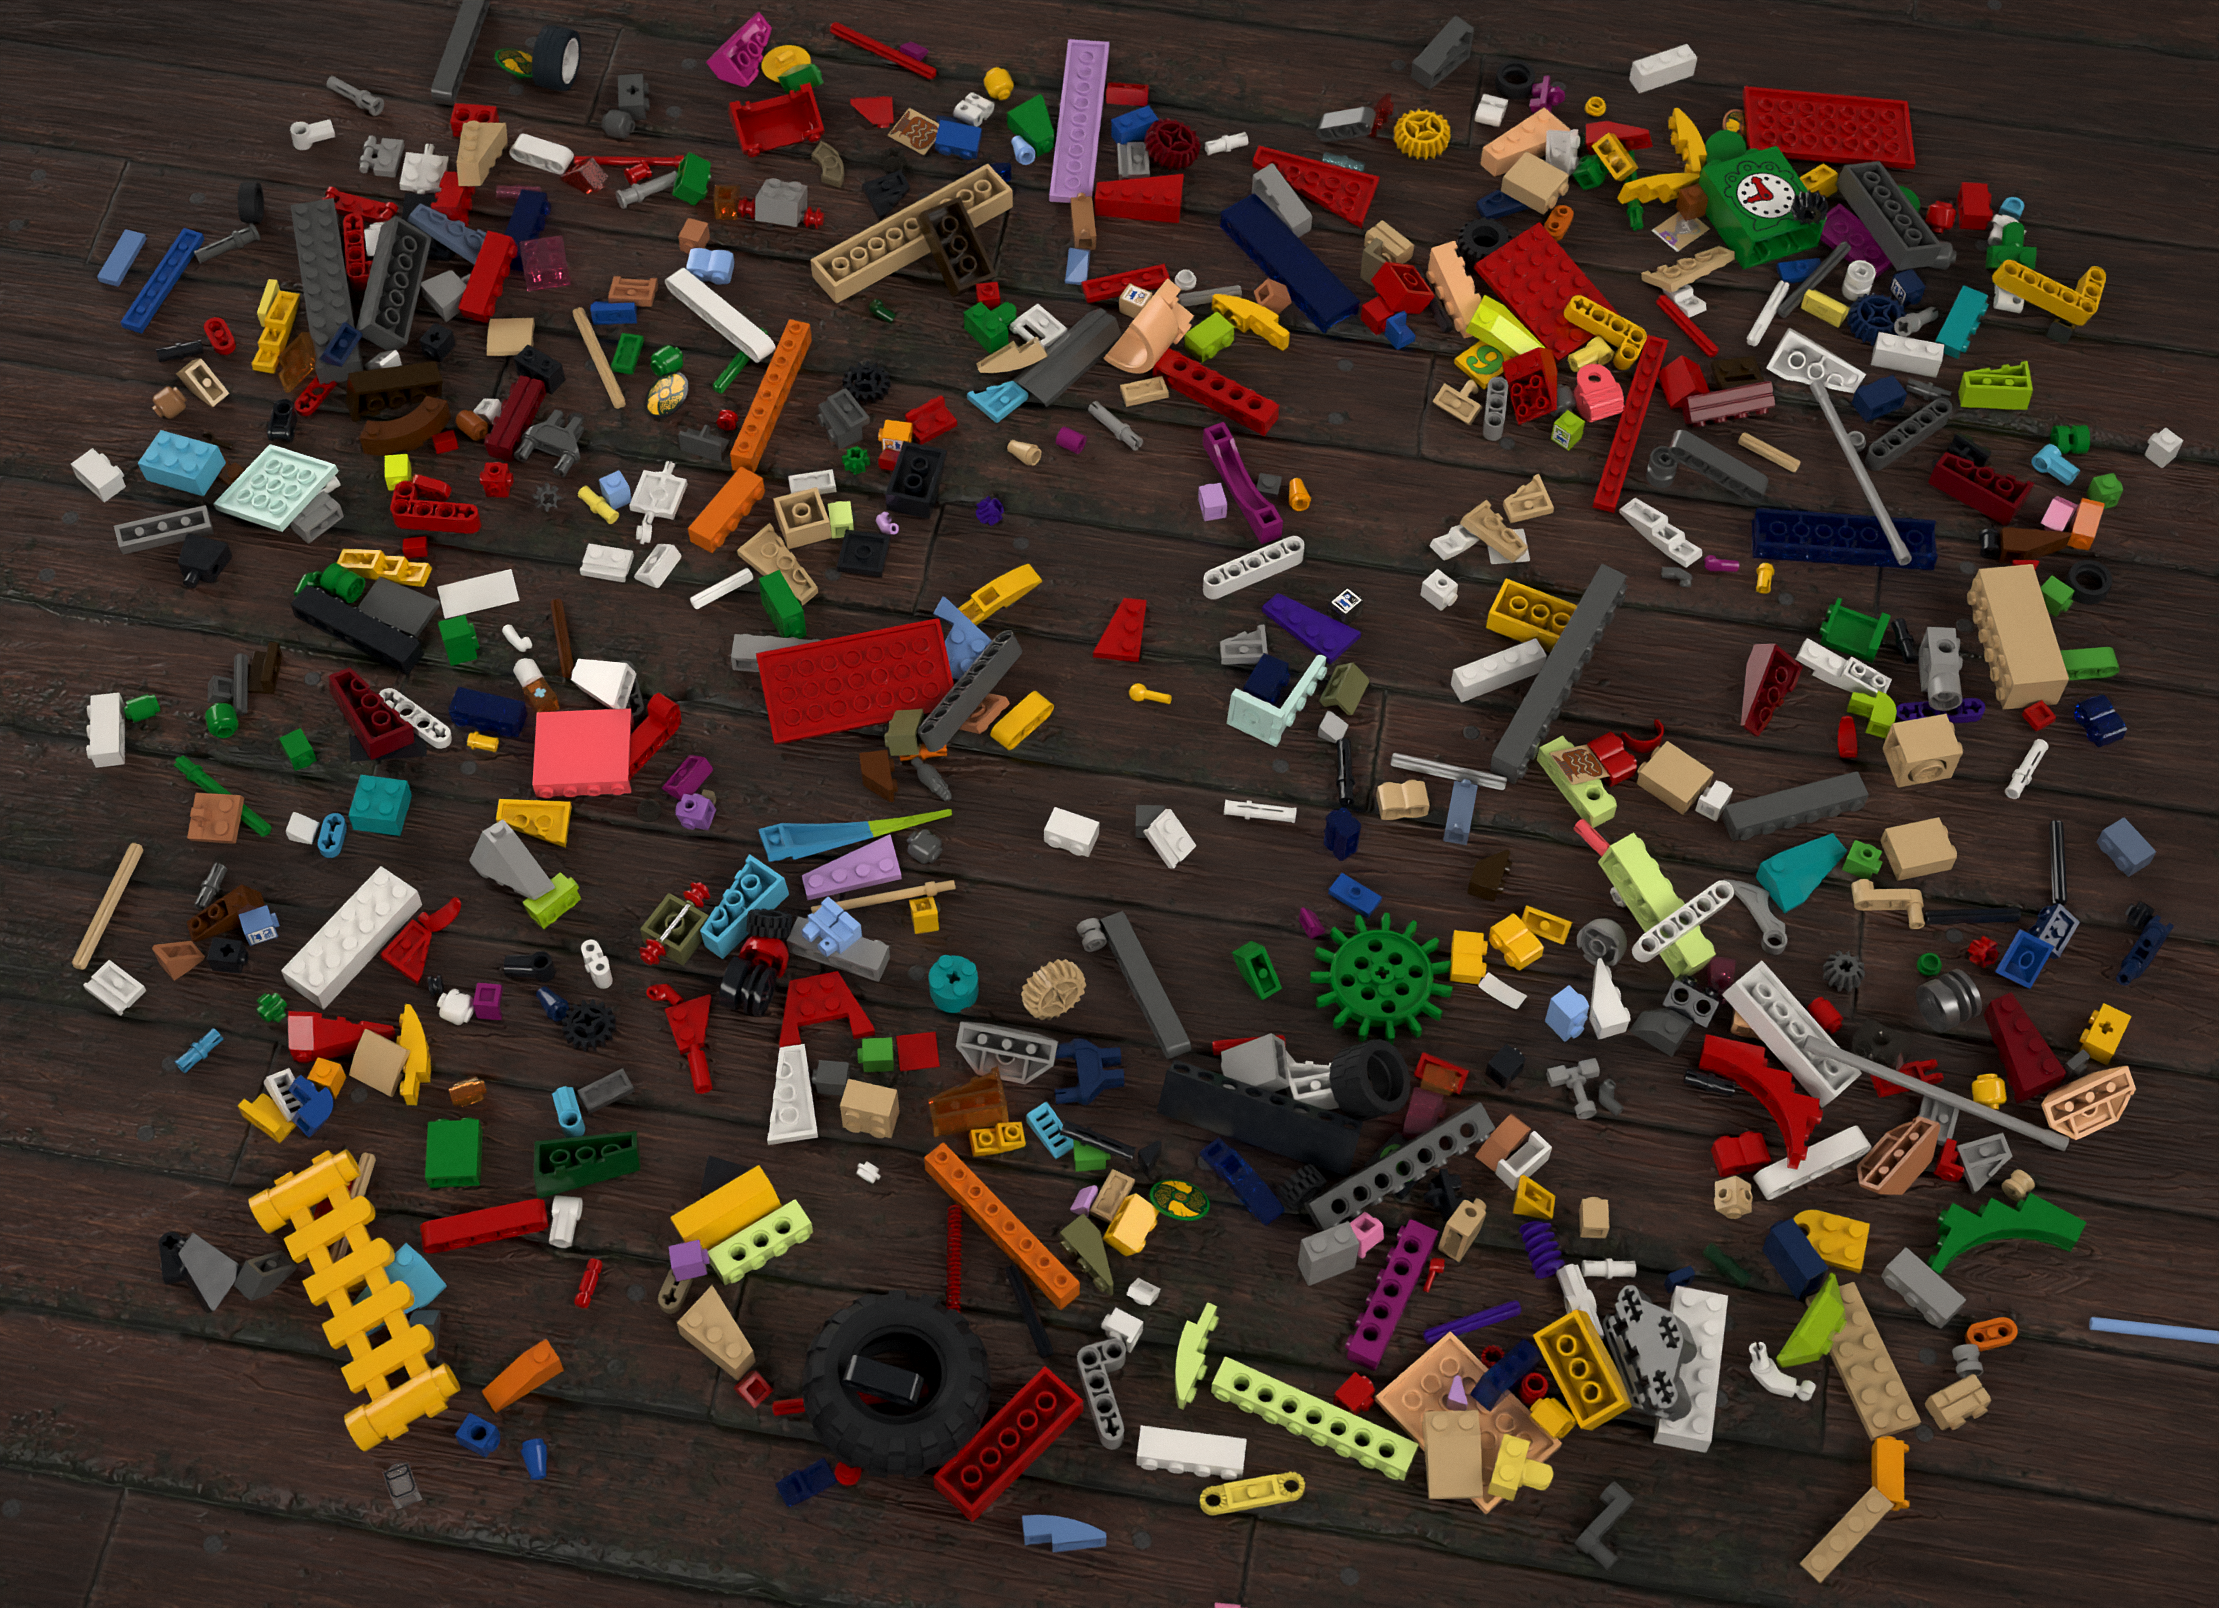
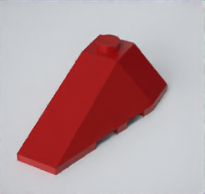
(317, 1037)

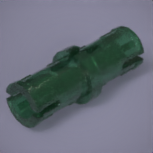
(1727, 1265)

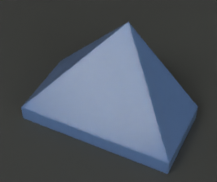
(1077, 266)

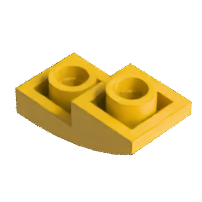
(997, 1140)

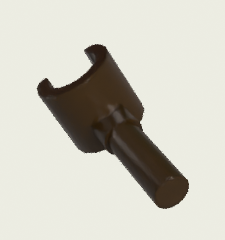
(210, 436)

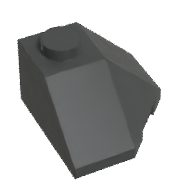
(1662, 1029)

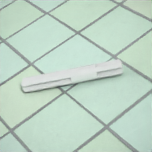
(1767, 313)

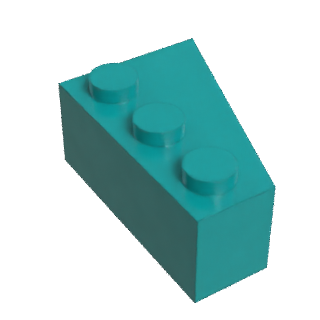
(1962, 321)

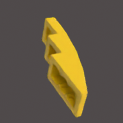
(1662, 186)
(276, 332)
(374, 563)

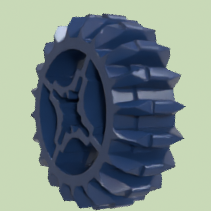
(1878, 314)

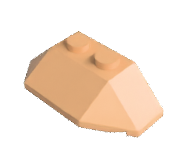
(2089, 1102)

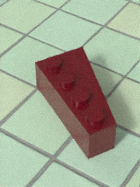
(1981, 488)
(371, 719)
(2022, 1049)

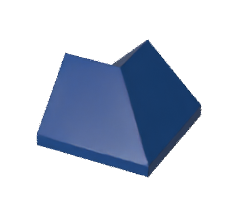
(2024, 959)

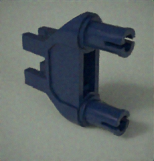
(2143, 951)
(1090, 1071)

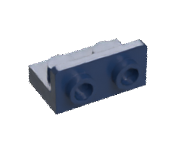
(2055, 927)

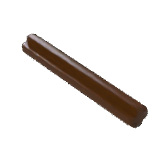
(562, 637)

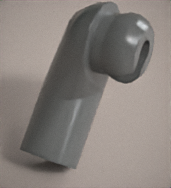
(1677, 573)

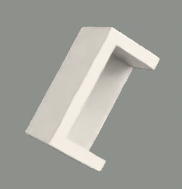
(1524, 1161)

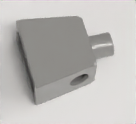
(445, 293)

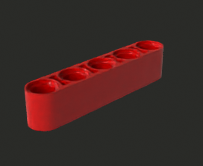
(483, 1226)

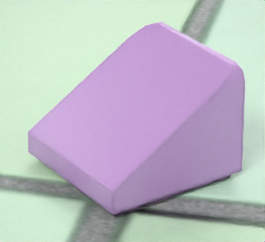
(1084, 1200)
(1457, 1398)

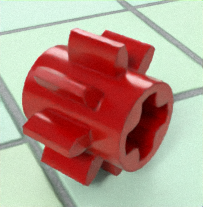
(1983, 952)

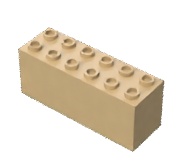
(2017, 636)

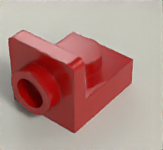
(1946, 1161)

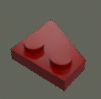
(409, 951)
(689, 1022)

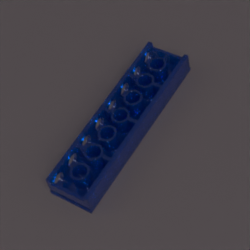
(1290, 260)
(1840, 539)

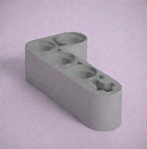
(1104, 1396)

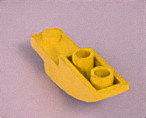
(1687, 141)
(1247, 314)
(1000, 593)
(418, 1062)

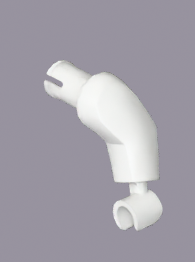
(1772, 1379)

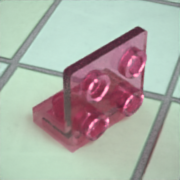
(544, 263)

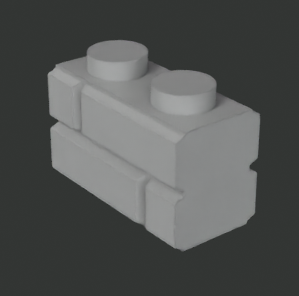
(317, 517)

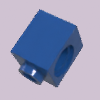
(470, 1428)

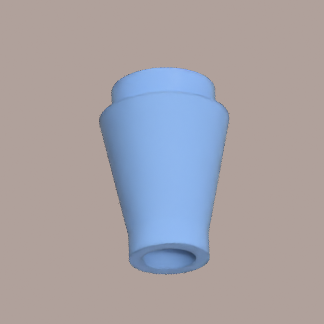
(1023, 151)

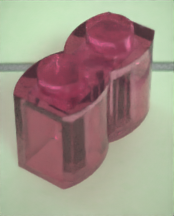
(1423, 1112)

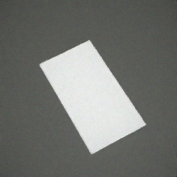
(478, 593)

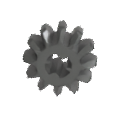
(1843, 971)

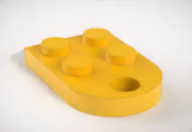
(1836, 1238)

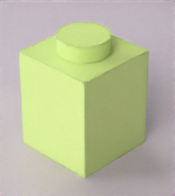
(840, 518)

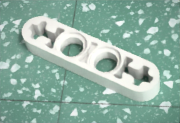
(417, 716)

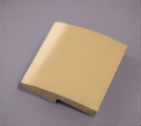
(509, 336)
(379, 1062)

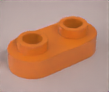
(1560, 219)
(1989, 1333)

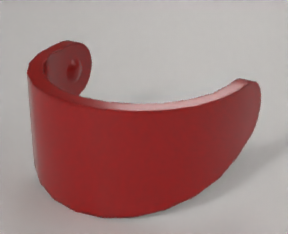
(1847, 738)
(1644, 746)
(442, 917)

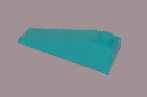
(1799, 870)

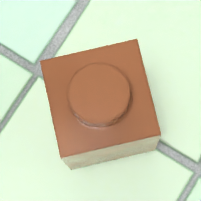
(693, 235)
(1273, 296)

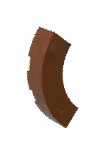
(408, 431)

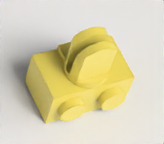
(1514, 1469)

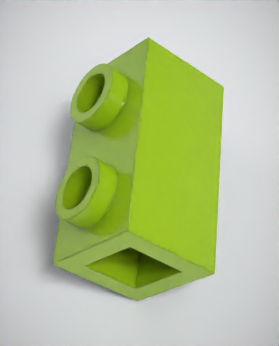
(555, 902)

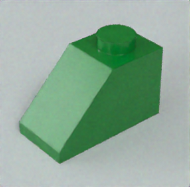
(1257, 969)

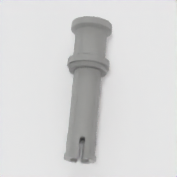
(362, 98)
(638, 192)
(1912, 322)

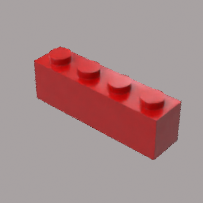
(488, 277)

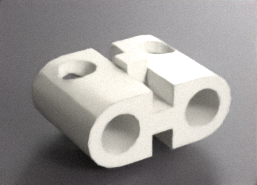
(973, 109)
(1491, 110)
(2007, 301)
(596, 964)

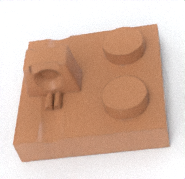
(985, 713)
(215, 818)

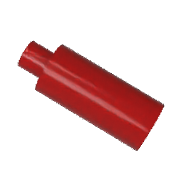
(699, 1070)

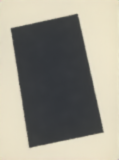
(416, 749)

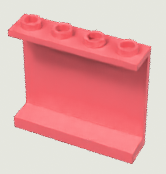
(582, 753)

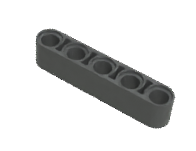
(1908, 434)
(1718, 466)

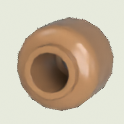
(169, 402)

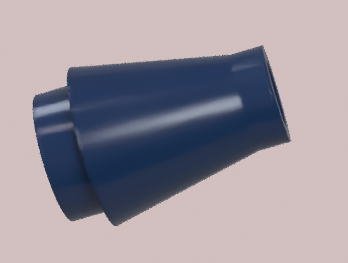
(552, 1003)

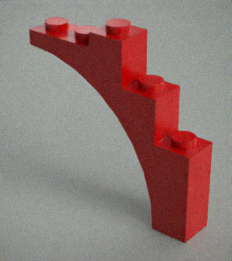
(1772, 1087)

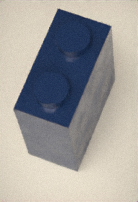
(1794, 1258)

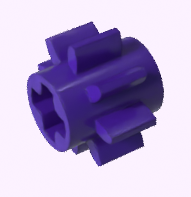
(989, 511)

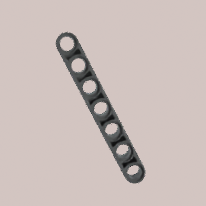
(459, 50)
(969, 691)
(1145, 985)

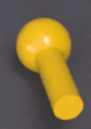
(1139, 692)

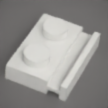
(606, 563)
(1169, 838)
(114, 987)

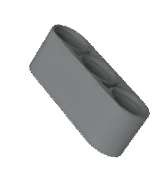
(1495, 408)

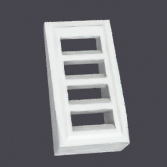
(271, 1085)

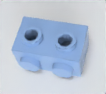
(1567, 1013)

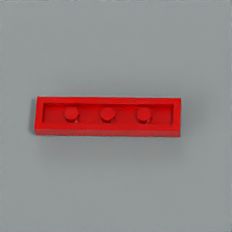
(1114, 285)

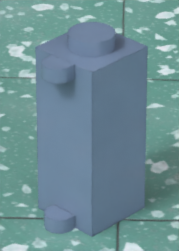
(1460, 812)

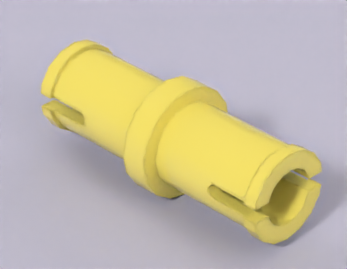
(598, 504)

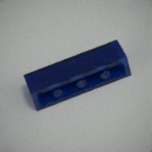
(527, 221)

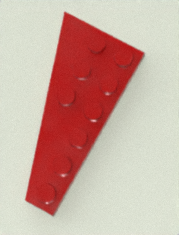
(1331, 186)

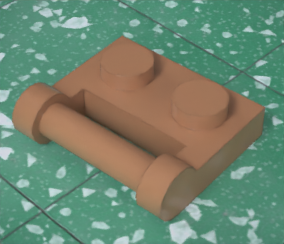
(633, 291)

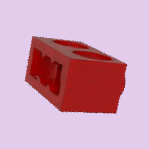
(469, 112)

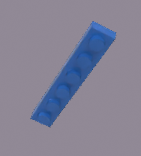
(162, 280)

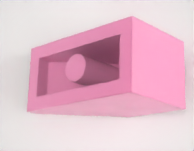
(2058, 514)

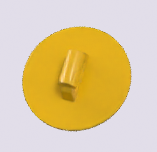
(782, 59)

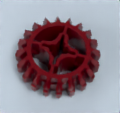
(1160, 139)

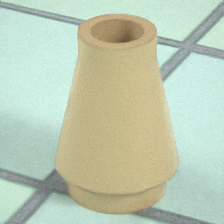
(1025, 452)

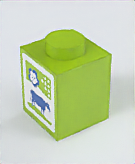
(1567, 430)

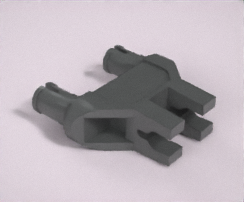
(553, 439)

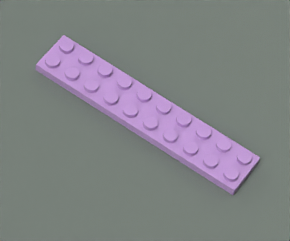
(1079, 120)

